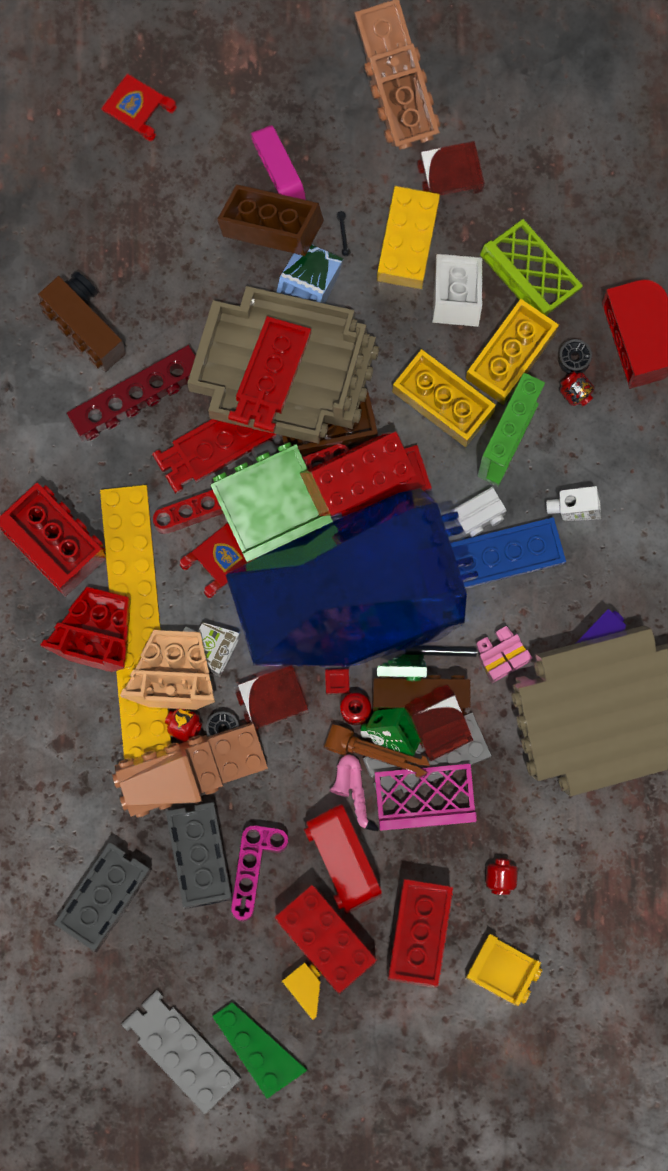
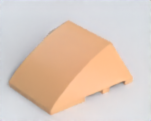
(171, 673)

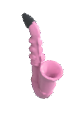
(348, 778)

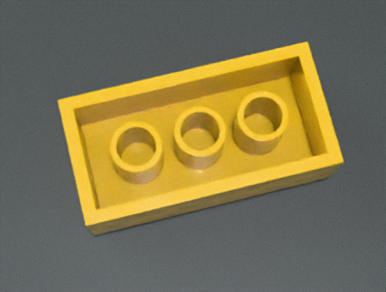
(408, 237)
(512, 351)
(443, 398)

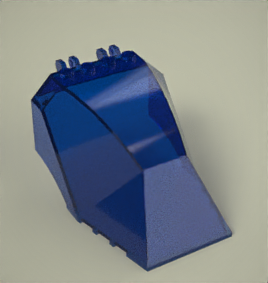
(355, 587)

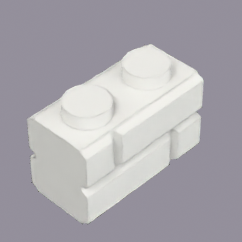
(480, 512)

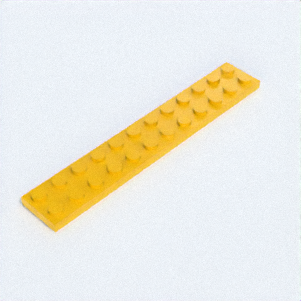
(133, 575)

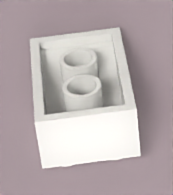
(457, 290)

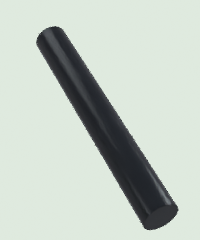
(442, 651)

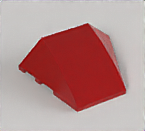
(93, 631)

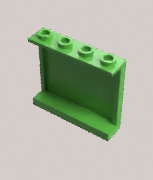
(510, 429)
(268, 502)

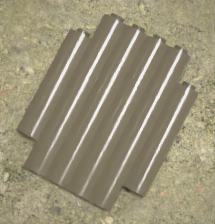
(329, 375)
(596, 711)

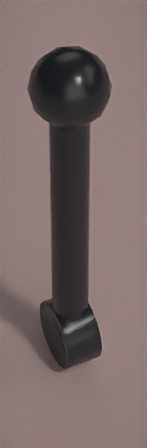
(341, 216)

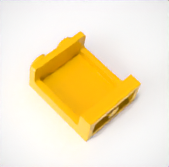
(504, 971)

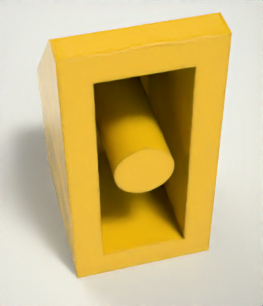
(305, 988)

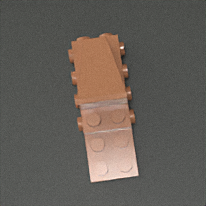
(396, 75)
(188, 769)

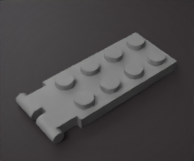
(467, 754)
(182, 1053)

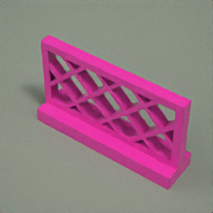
(426, 818)

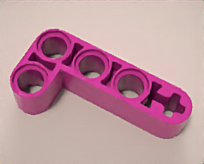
(277, 163)
(253, 873)

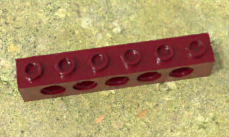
(121, 393)

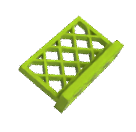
(514, 277)

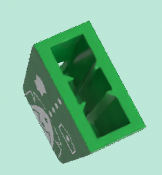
(392, 730)

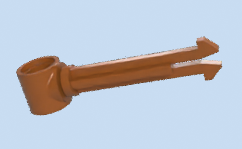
(343, 741)

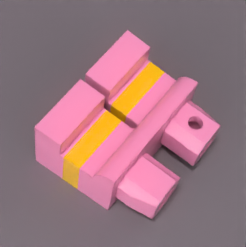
(504, 657)

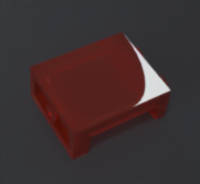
(451, 169)
(272, 698)
(439, 722)

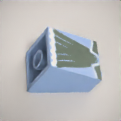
(310, 275)

